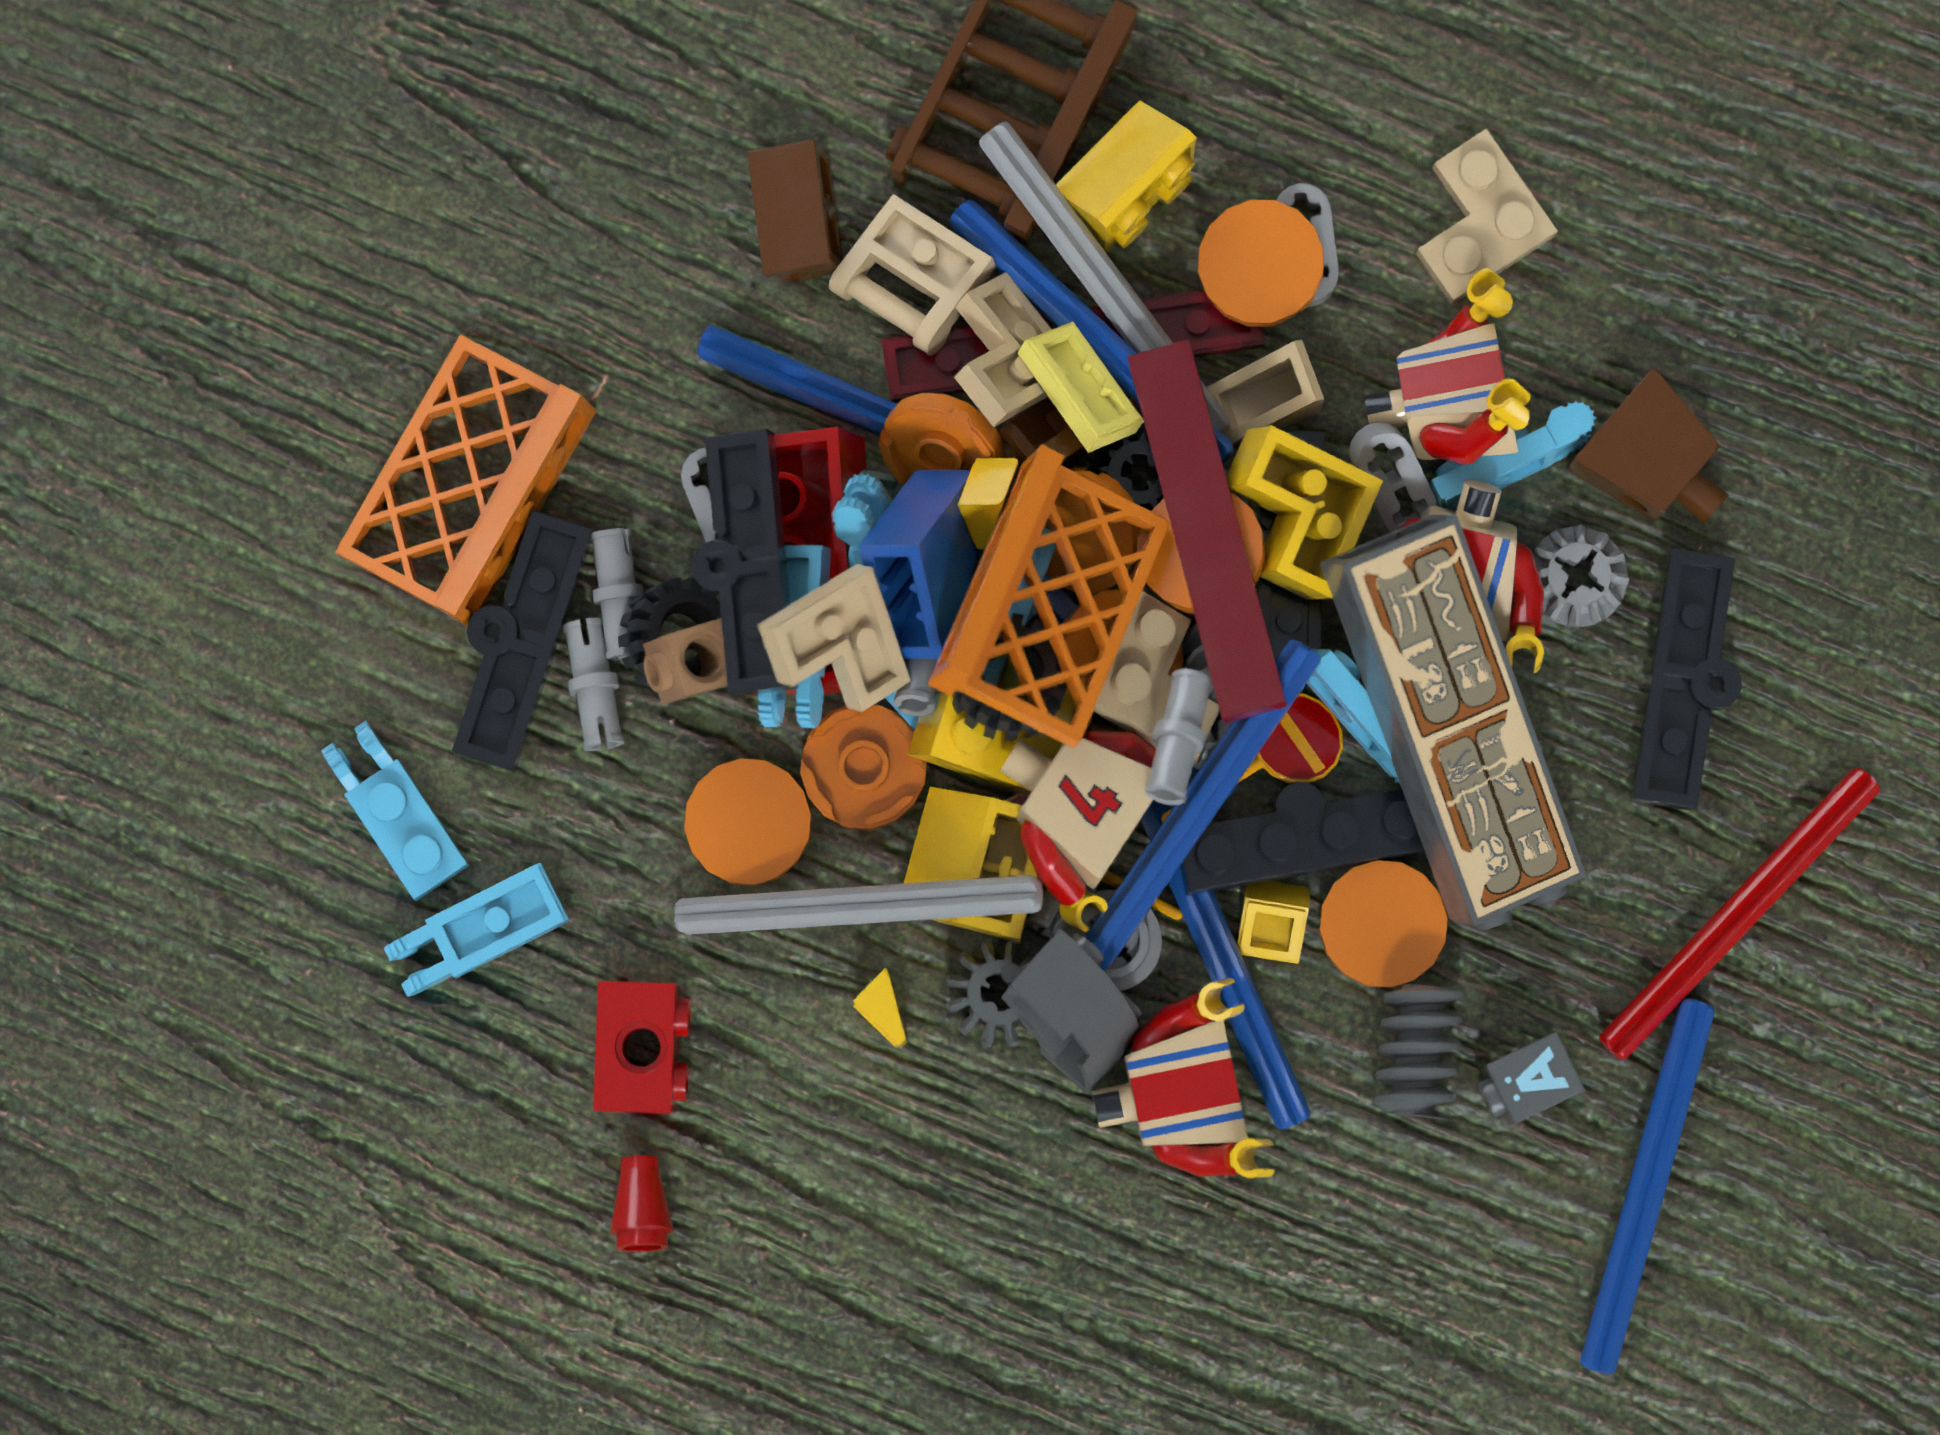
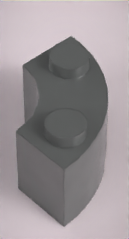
(1074, 1010)

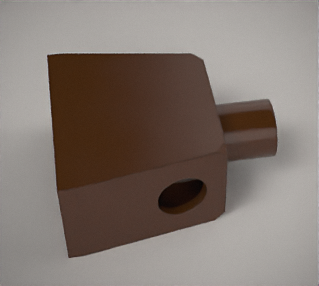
(1652, 454)

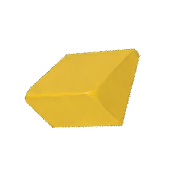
(985, 496)
(1273, 921)
(880, 1008)

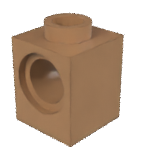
(666, 665)

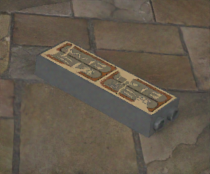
(1454, 721)

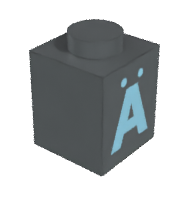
(1529, 1080)

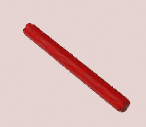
(1739, 913)

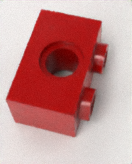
(621, 1012)

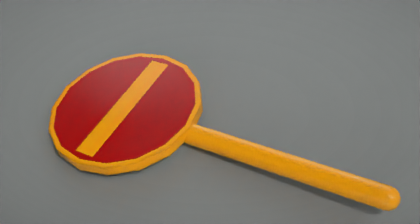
(1301, 746)

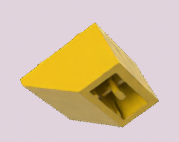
(1128, 173)
(971, 839)

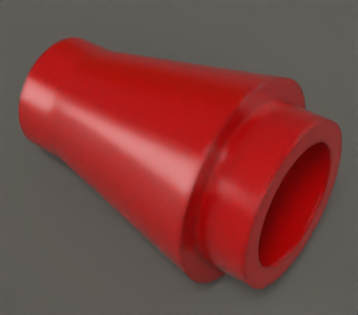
(640, 1208)

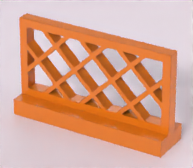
(517, 491)
(998, 579)

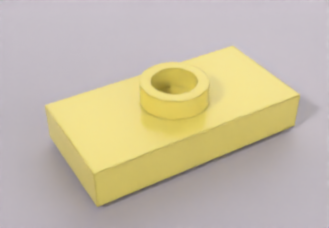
(1080, 386)

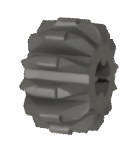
(988, 1011)

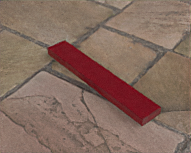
(1180, 316)
(1207, 532)

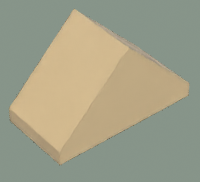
(1269, 392)

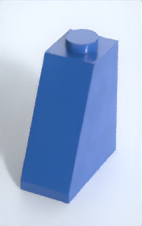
(922, 560)

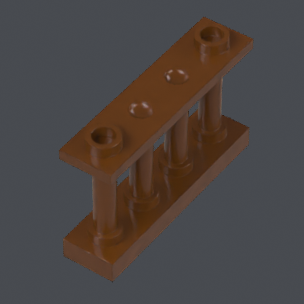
(1051, 146)

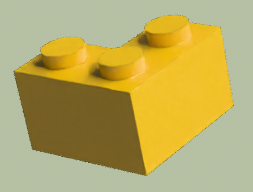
(1316, 501)
(950, 743)

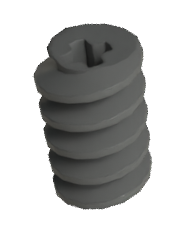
(1418, 1050)

